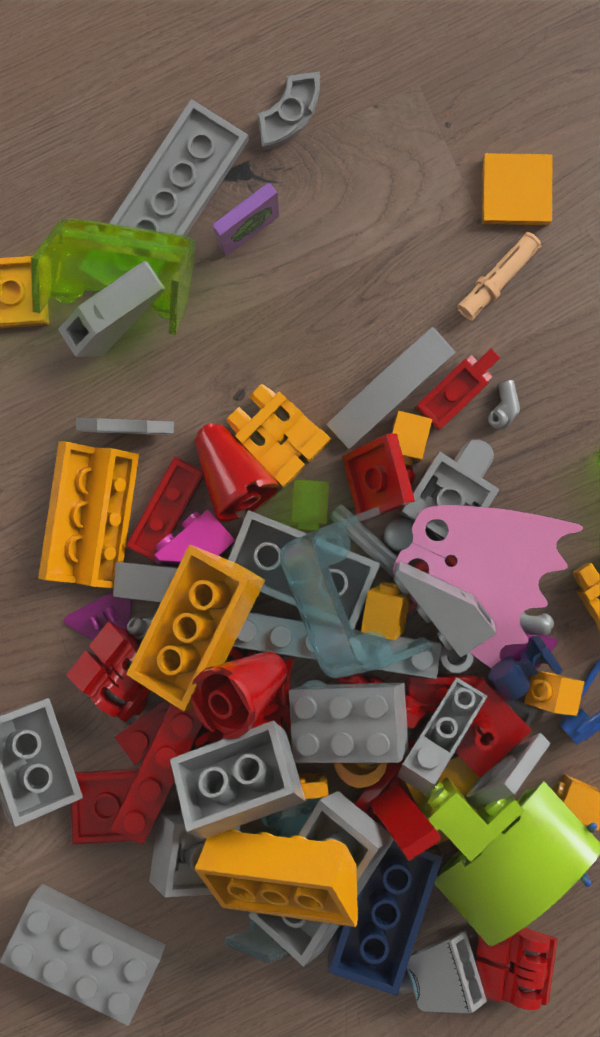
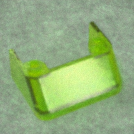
(95, 254)

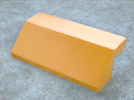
(88, 514)

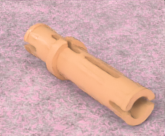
(489, 287)

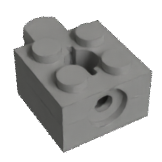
(453, 483)
(169, 869)

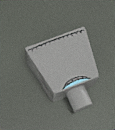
(445, 977)

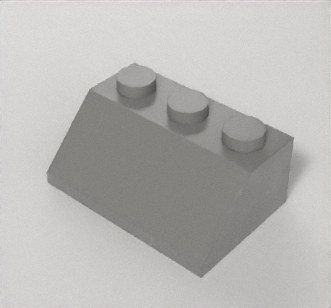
(34, 764)

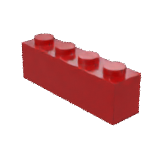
(155, 774)

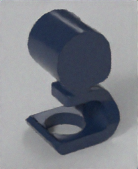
(512, 676)

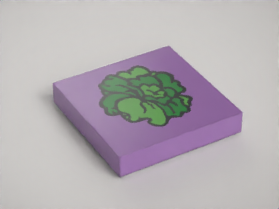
(246, 219)

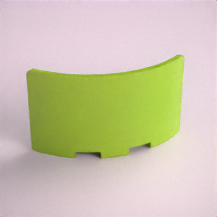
(521, 869)

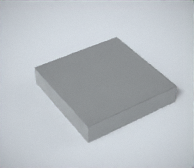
(509, 773)

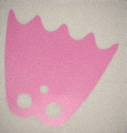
(498, 562)

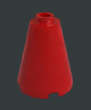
(232, 473)
(237, 692)

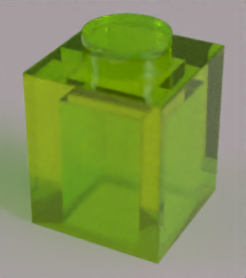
(310, 504)

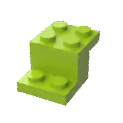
(464, 825)

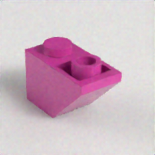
(200, 531)

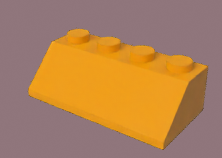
(194, 624)
(281, 876)

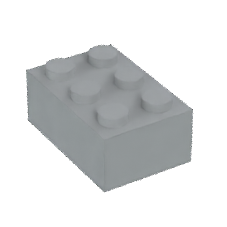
(349, 723)
(237, 780)

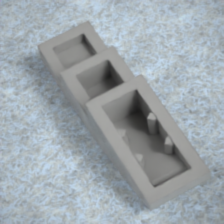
(391, 388)

